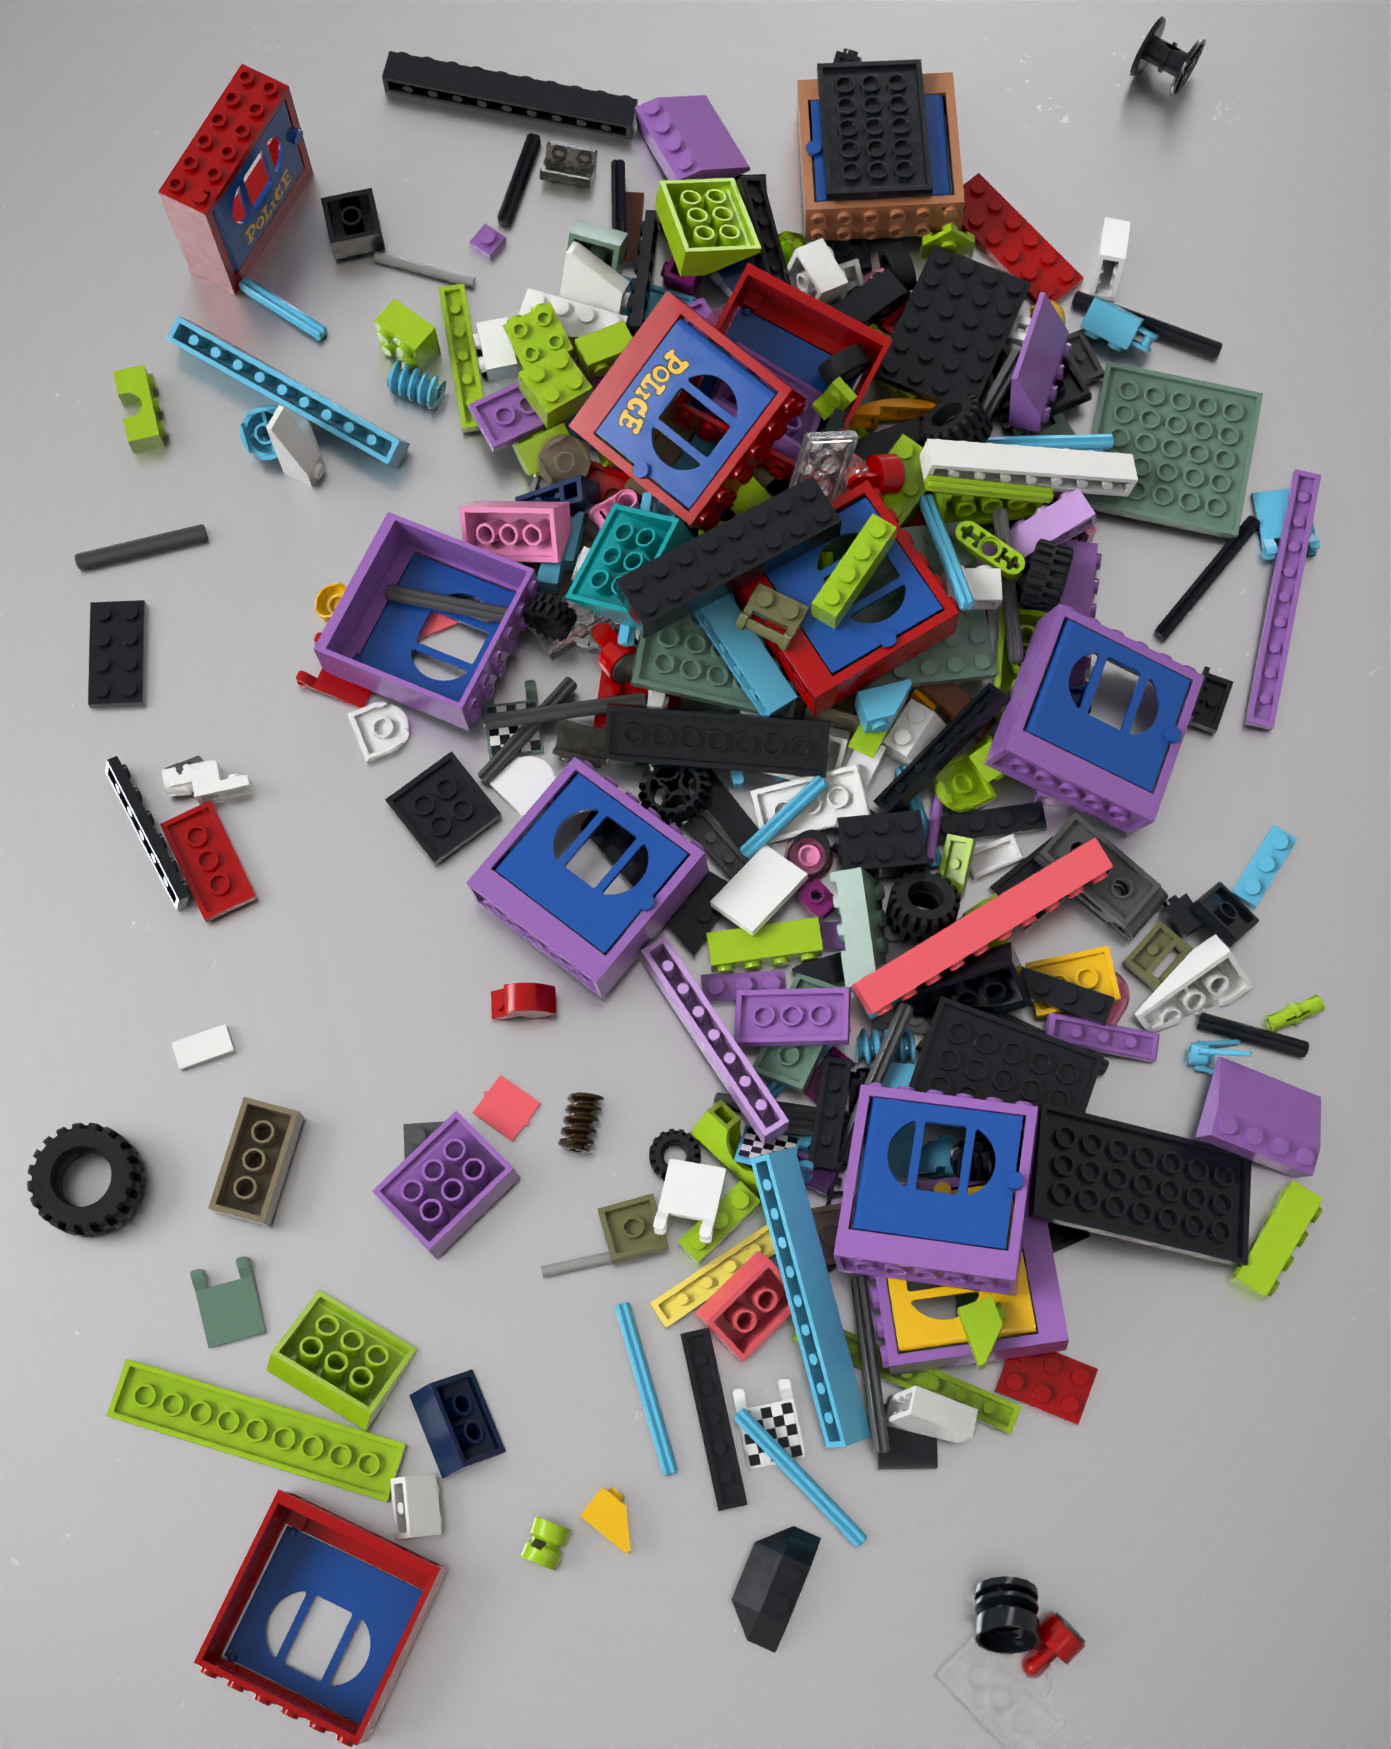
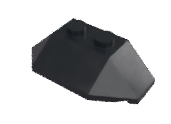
(773, 1584)

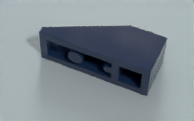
(578, 491)

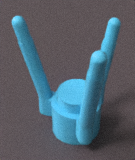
(1203, 1053)

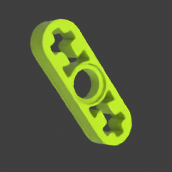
(988, 538)

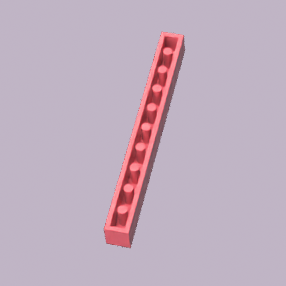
(982, 926)

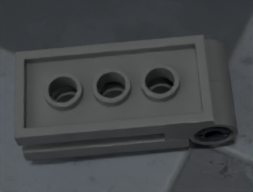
(1141, 892)

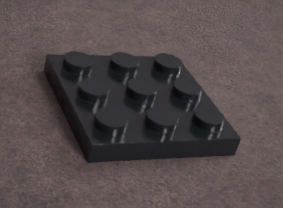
(443, 808)

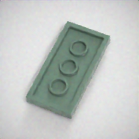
(791, 1064)

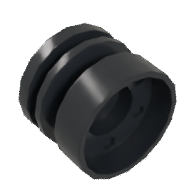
(1006, 1615)

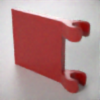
(334, 686)

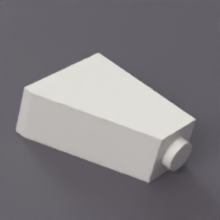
(1110, 258)
(592, 281)
(931, 1415)

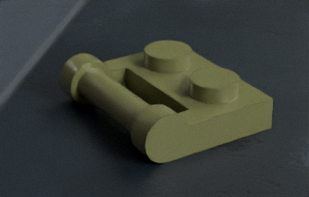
(775, 609)
(1152, 951)

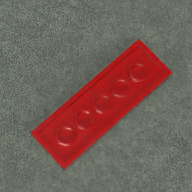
(1015, 243)

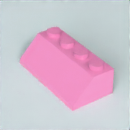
(518, 529)

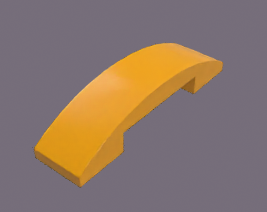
(889, 410)

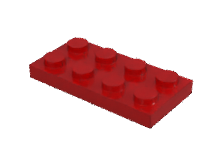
(208, 861)

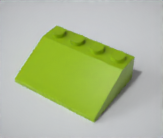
(705, 224)
(341, 1359)

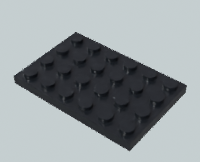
(874, 129)
(952, 328)
(1003, 1060)

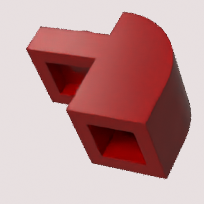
(523, 999)

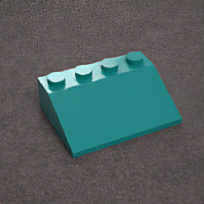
(623, 544)

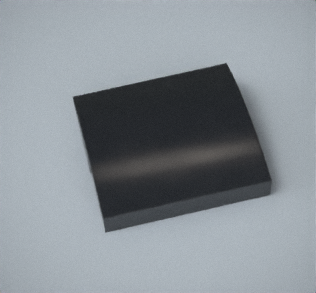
(909, 1451)

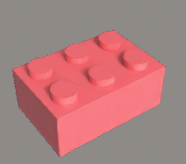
(747, 1307)

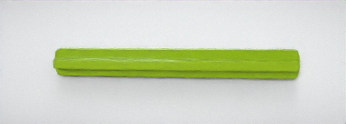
(988, 488)

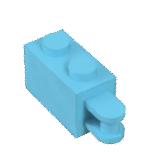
(1116, 326)

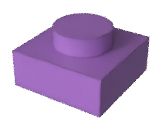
(487, 241)

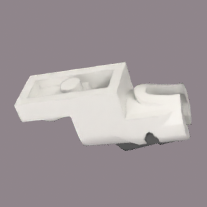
(204, 780)

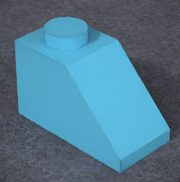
(880, 705)

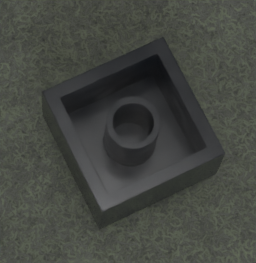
(352, 223)

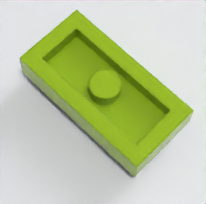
(957, 860)

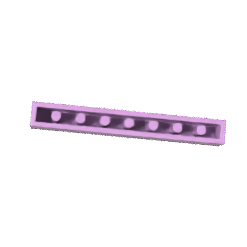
(714, 1040)

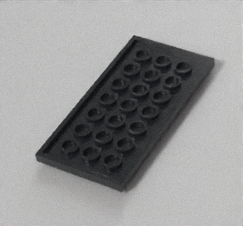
(1140, 1185)

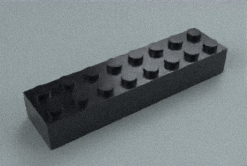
(728, 557)

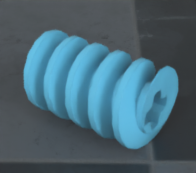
(414, 386)
(869, 1046)

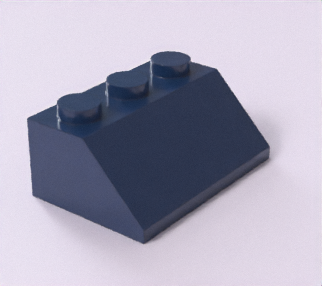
(457, 1423)

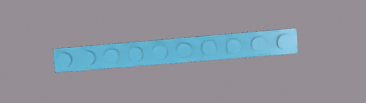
(288, 391)
(811, 1298)

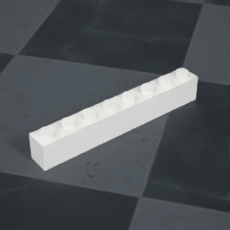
(1039, 466)

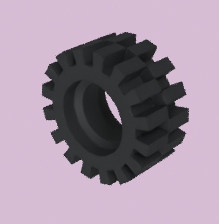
(550, 616)
(669, 1139)

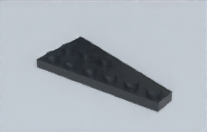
(695, 914)

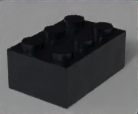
(881, 843)

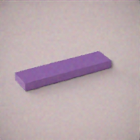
(1104, 1039)

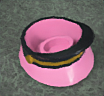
(811, 853)

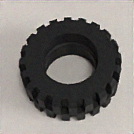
(60, 1154)

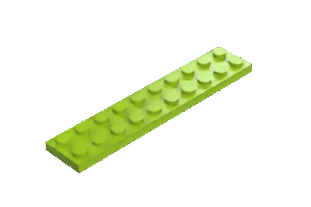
(256, 1430)

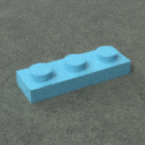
(1264, 866)

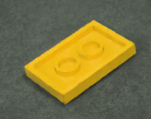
(1085, 968)

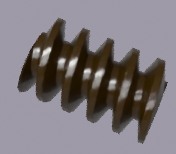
(579, 1122)

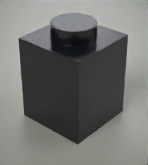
(1180, 916)

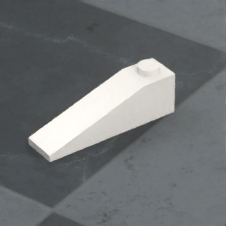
(296, 446)
(1200, 981)

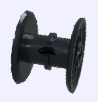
(1167, 57)

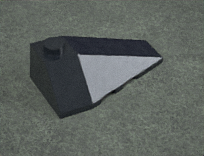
(984, 982)

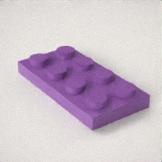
(792, 1017)

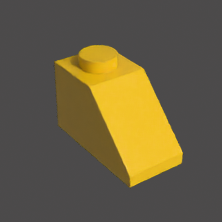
(610, 1517)

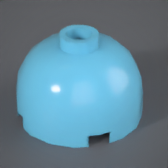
(254, 432)
(936, 1159)

